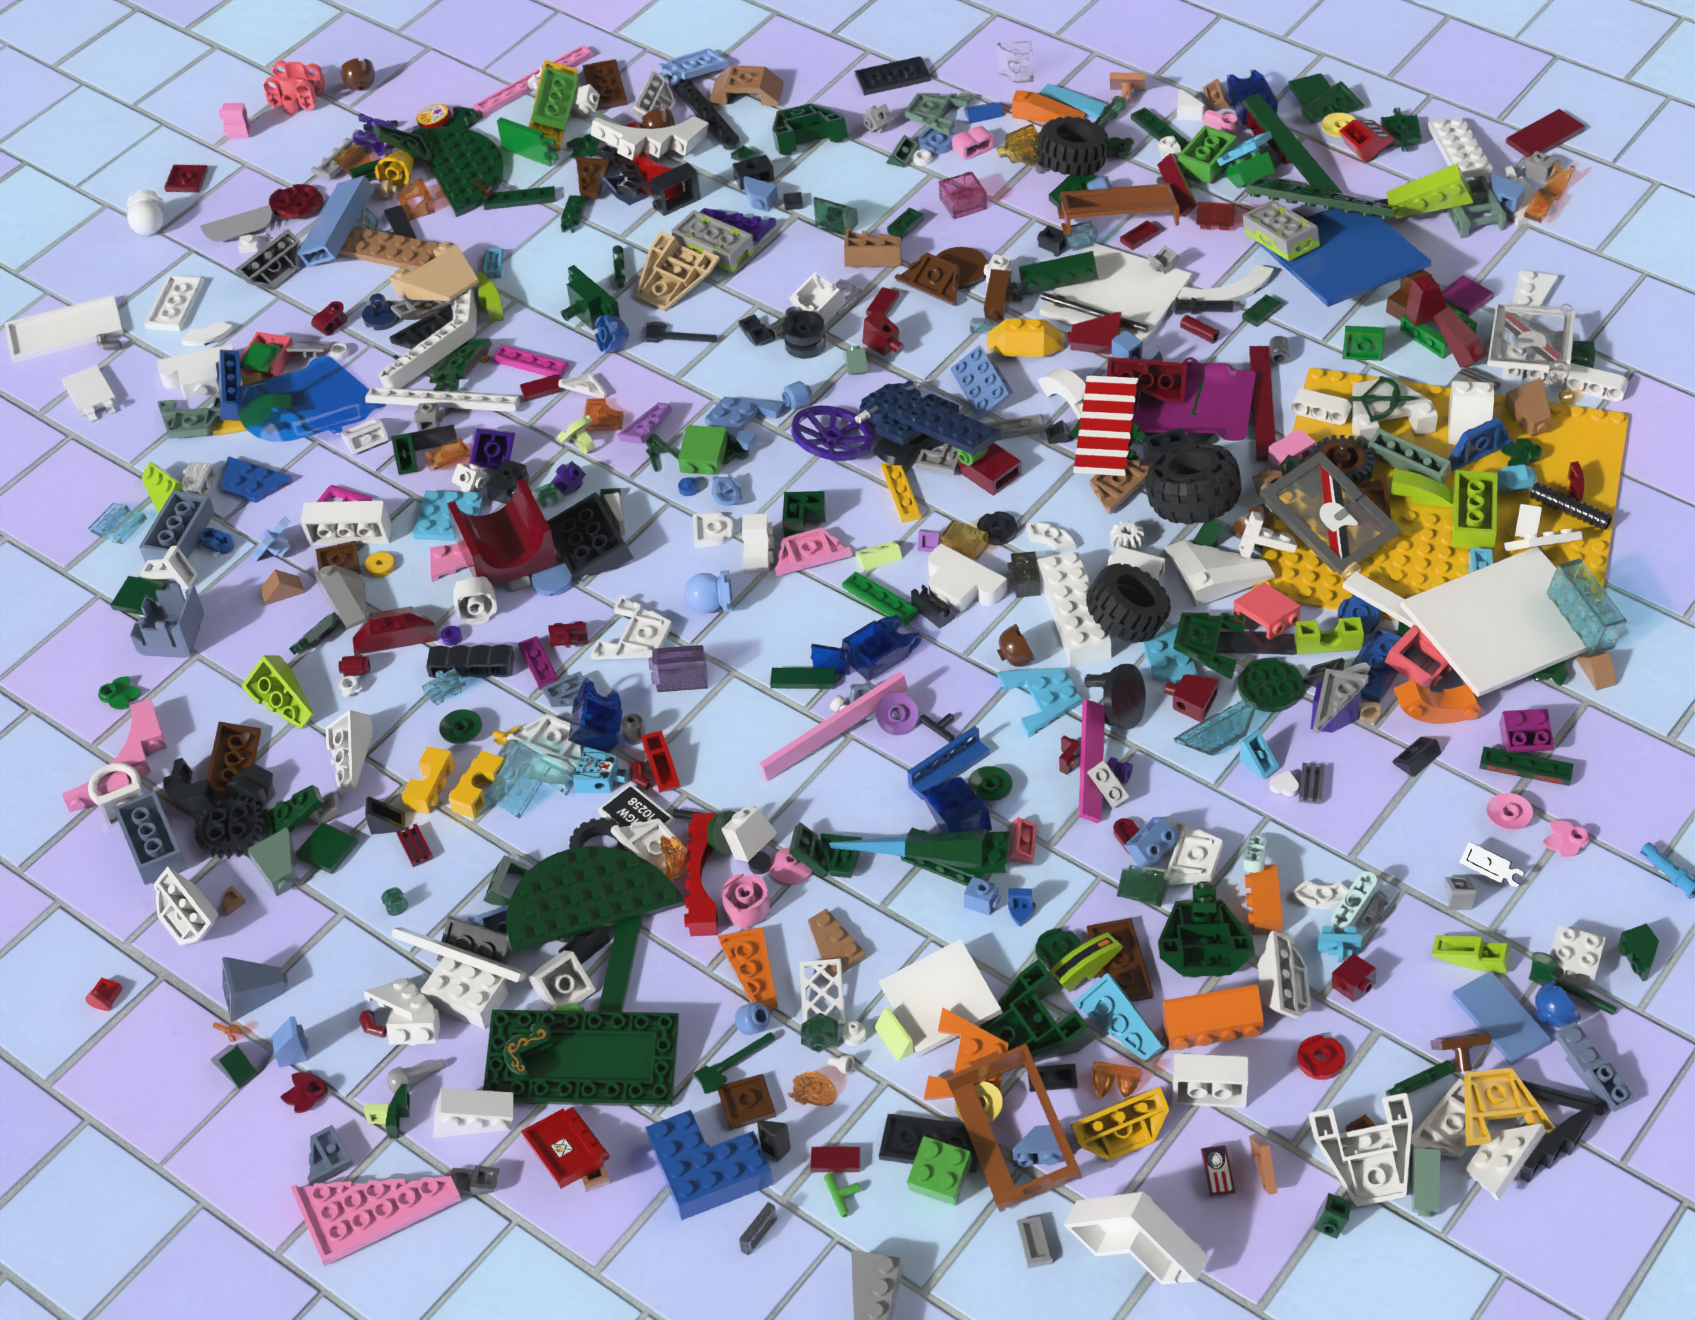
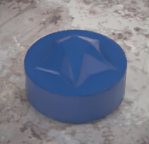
(688, 486)

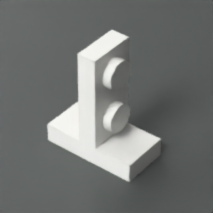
(1263, 536)
(171, 566)

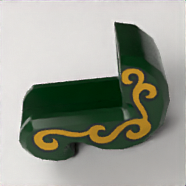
(525, 1045)

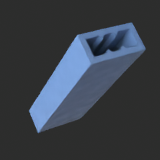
(336, 221)

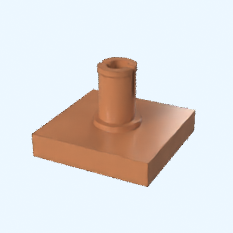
(1127, 83)

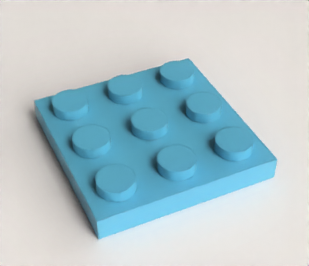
(434, 516)

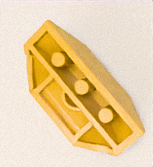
(1025, 338)
(1122, 1125)

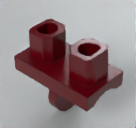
(568, 634)

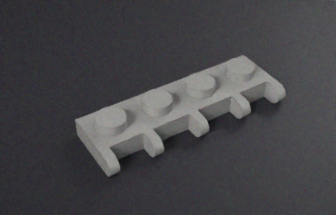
(329, 167)

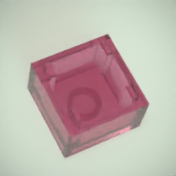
(962, 195)

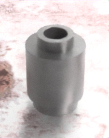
(1279, 349)
(632, 728)

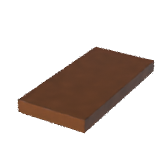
(607, 81)
(1128, 964)

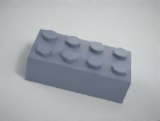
(177, 525)
(149, 836)

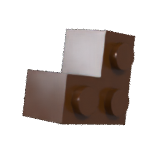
(1398, 301)

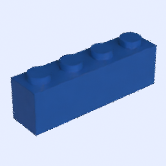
(229, 380)

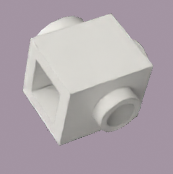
(585, 99)
(1169, 145)

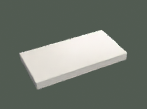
(174, 303)

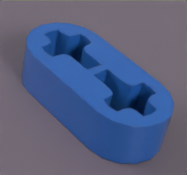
(217, 539)

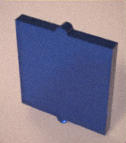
(830, 657)

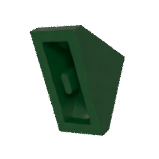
(404, 453)
(1213, 533)
(234, 1065)

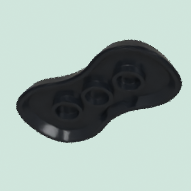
(902, 454)

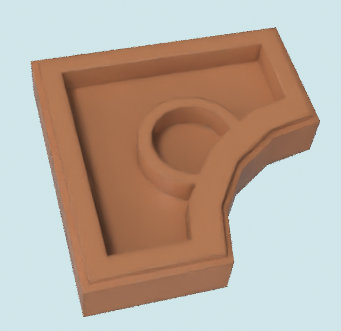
(1262, 1157)

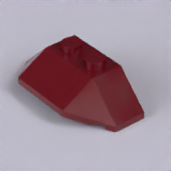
(393, 630)

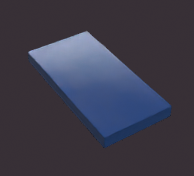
(1374, 654)

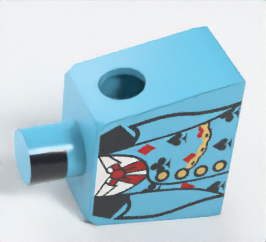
(598, 772)

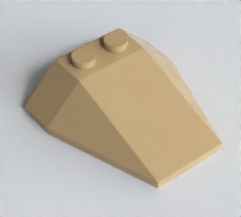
(672, 271)

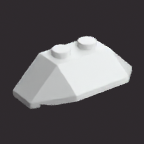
(653, 95)
(183, 908)
(1283, 977)

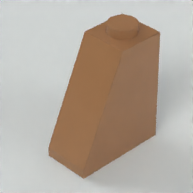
(1530, 407)

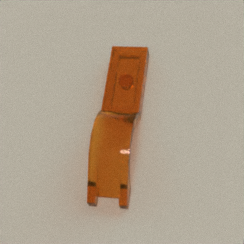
(1549, 194)

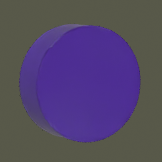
(451, 635)

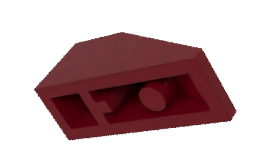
(1460, 338)

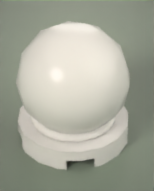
(145, 212)

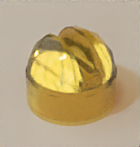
(1566, 397)

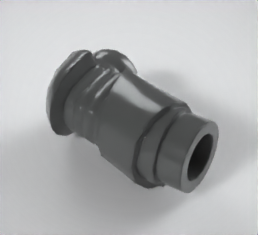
(1375, 910)

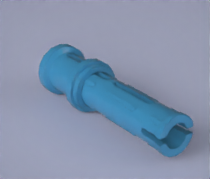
(1679, 876)

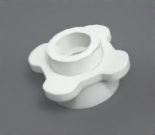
(349, 686)

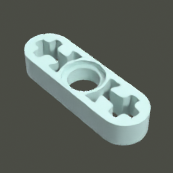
(1255, 853)
(1369, 890)

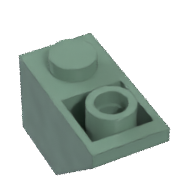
(855, 360)

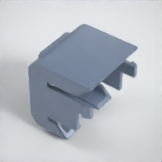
(151, 632)

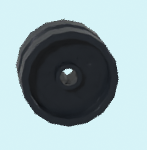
(804, 334)

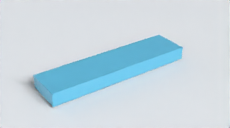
(1089, 106)

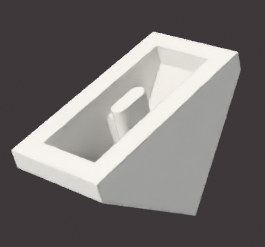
(1189, 107)
(1528, 520)

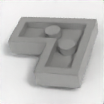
(943, 462)

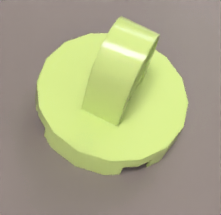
(578, 433)

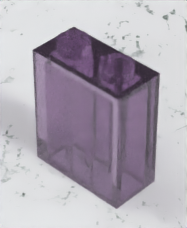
(679, 668)

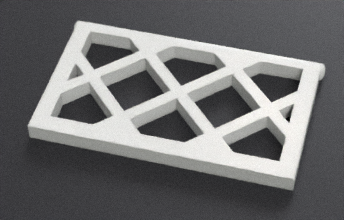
(837, 980)

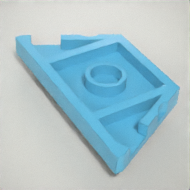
(1250, 146)
(1166, 662)

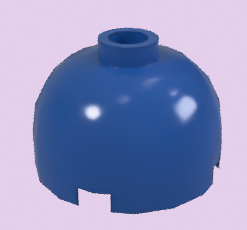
(611, 333)
(1555, 1006)

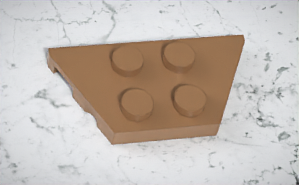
(1115, 489)

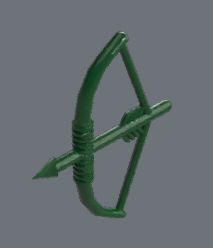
(1394, 399)

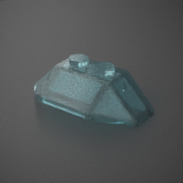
(1220, 729)

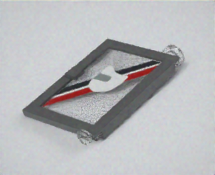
(1329, 514)

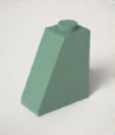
(276, 861)
(1425, 1181)

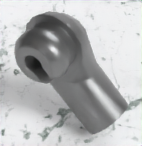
(105, 344)

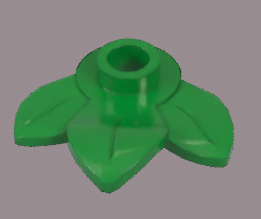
(118, 693)

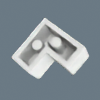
(757, 542)

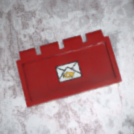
(565, 1146)

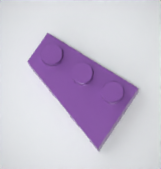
(646, 424)

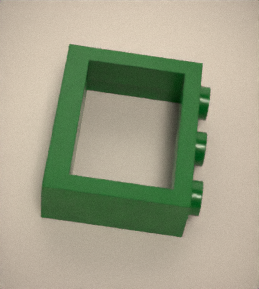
(1431, 339)

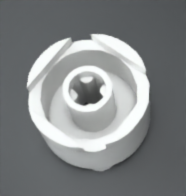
(474, 600)

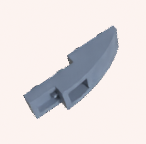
(1592, 1069)

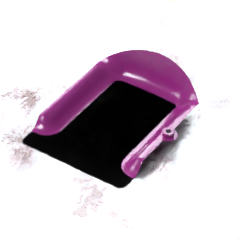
(1220, 408)

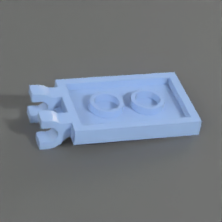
(692, 65)

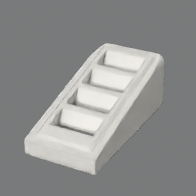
(615, 509)

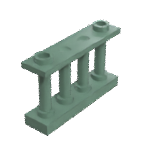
(1458, 214)

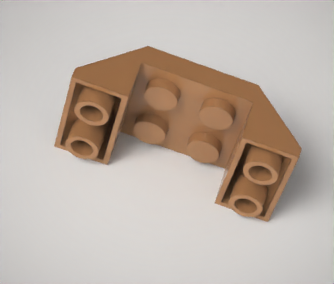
(748, 80)

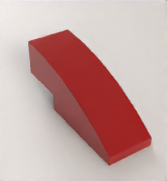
(660, 761)

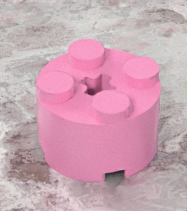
(745, 900)

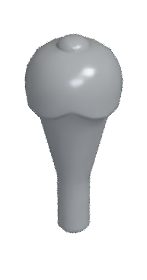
(411, 1075)

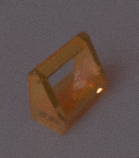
(414, 190)
(446, 454)

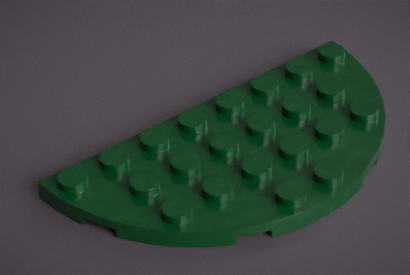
(458, 160)
(583, 893)

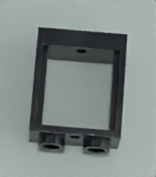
(670, 178)

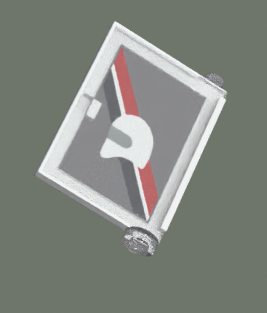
(1533, 338)

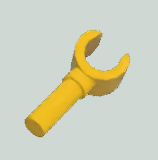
(501, 737)

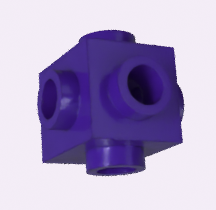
(568, 478)

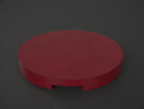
(296, 201)

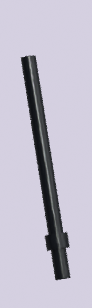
(1061, 301)

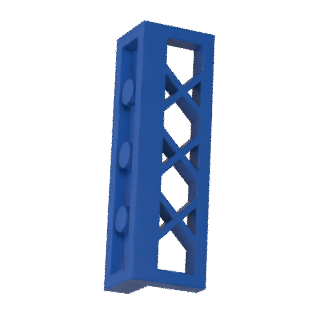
(949, 764)

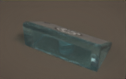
(983, 325)

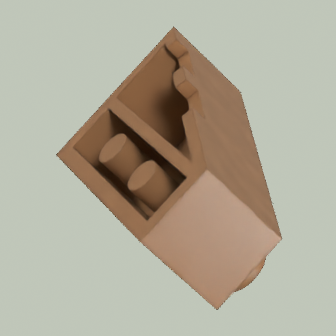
(870, 250)

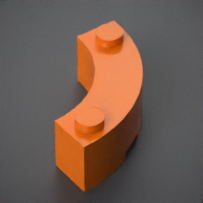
(1438, 708)

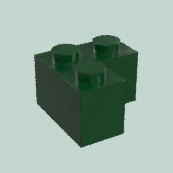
(802, 508)

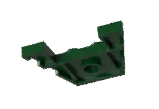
(1199, 636)

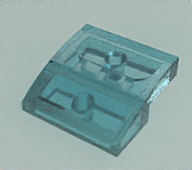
(117, 523)

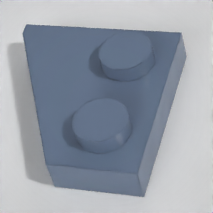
(563, 691)
(327, 1155)

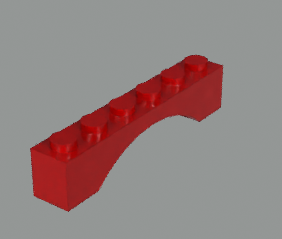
(652, 169)
(702, 910)

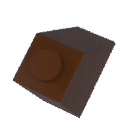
(998, 294)

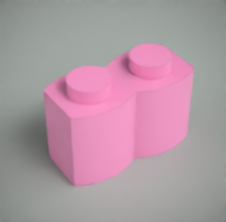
(235, 120)
(973, 142)

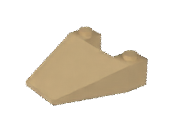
(438, 279)

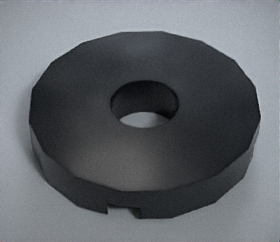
(1002, 519)

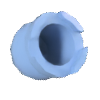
(707, 592)

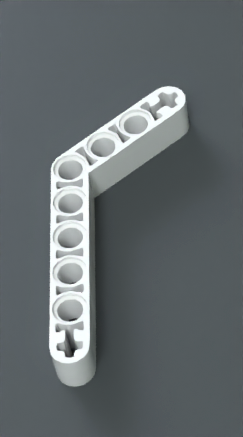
(436, 346)

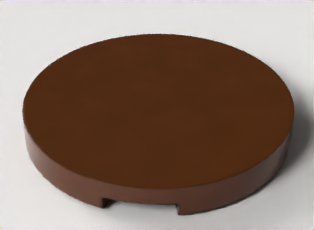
(970, 263)

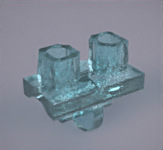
(443, 685)

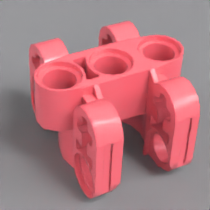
(294, 86)

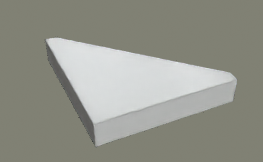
(584, 384)

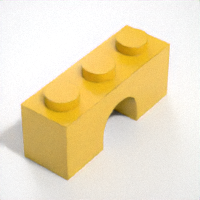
(424, 794)
(467, 797)

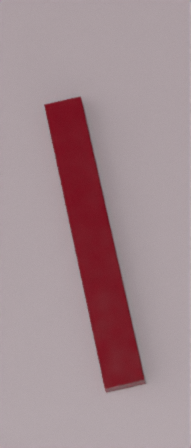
(1262, 401)

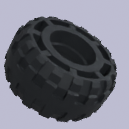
(1193, 483)

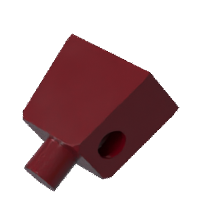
(881, 334)
(1193, 695)

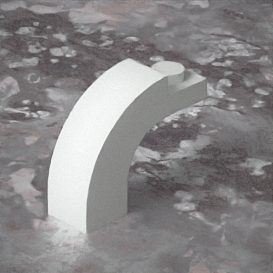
(1066, 384)

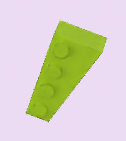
(1431, 193)

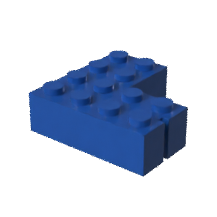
(705, 1176)

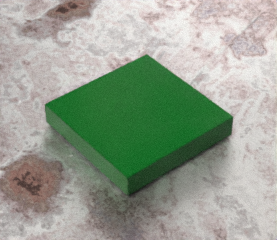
(1363, 343)

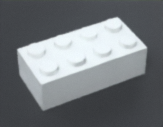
(345, 522)

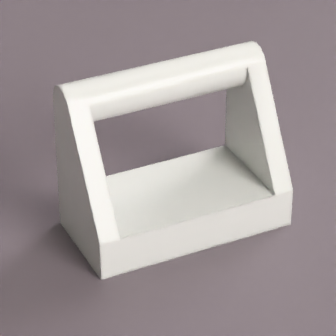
(364, 435)

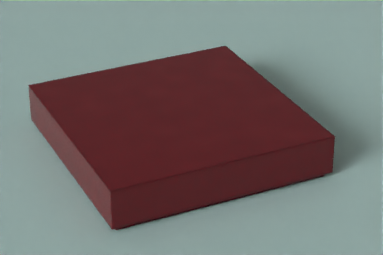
(186, 178)

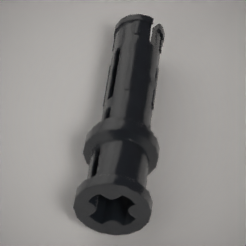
(1193, 305)

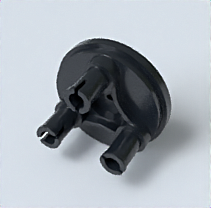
(1122, 695)

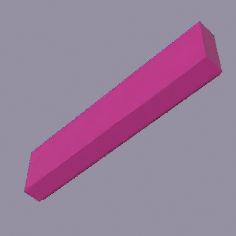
(530, 362)

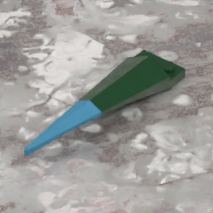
(969, 850)

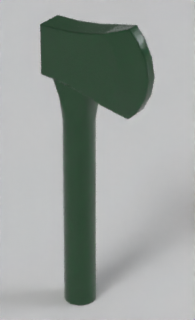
(1542, 972)
(712, 1078)

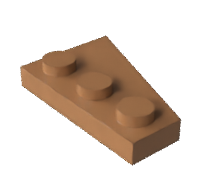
(834, 942)

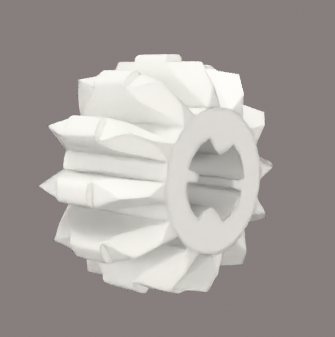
(1127, 536)

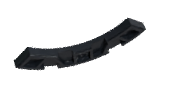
(631, 173)

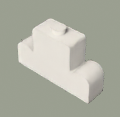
(192, 371)
(961, 580)

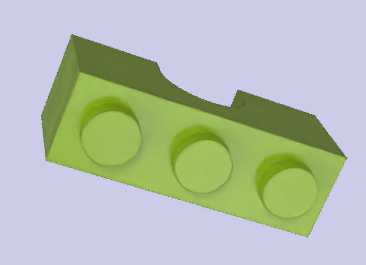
(1344, 637)

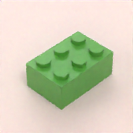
(1201, 153)

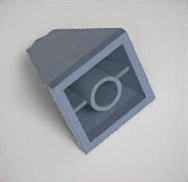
(249, 985)

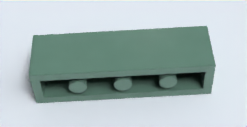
(1408, 456)

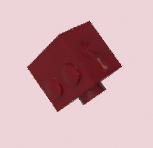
(1354, 977)

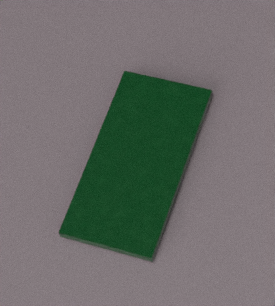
(592, 1059)

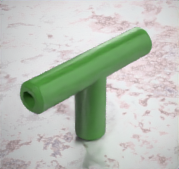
(839, 1194)

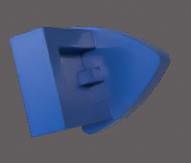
(1021, 905)

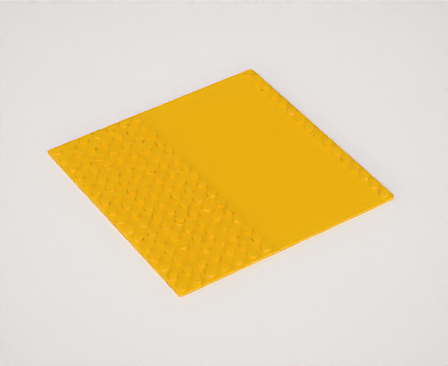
(1423, 551)

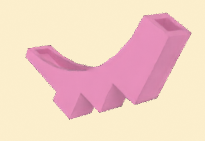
(143, 739)

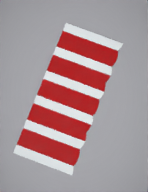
(1105, 425)

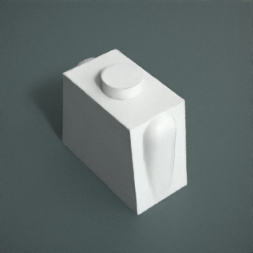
(748, 833)

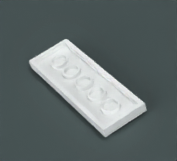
(1460, 146)

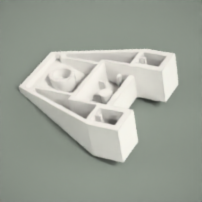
(1419, 412)
(1369, 1160)

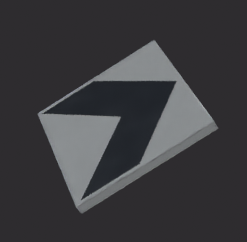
(310, 346)

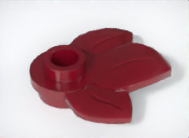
(302, 1094)

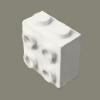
(1577, 955)

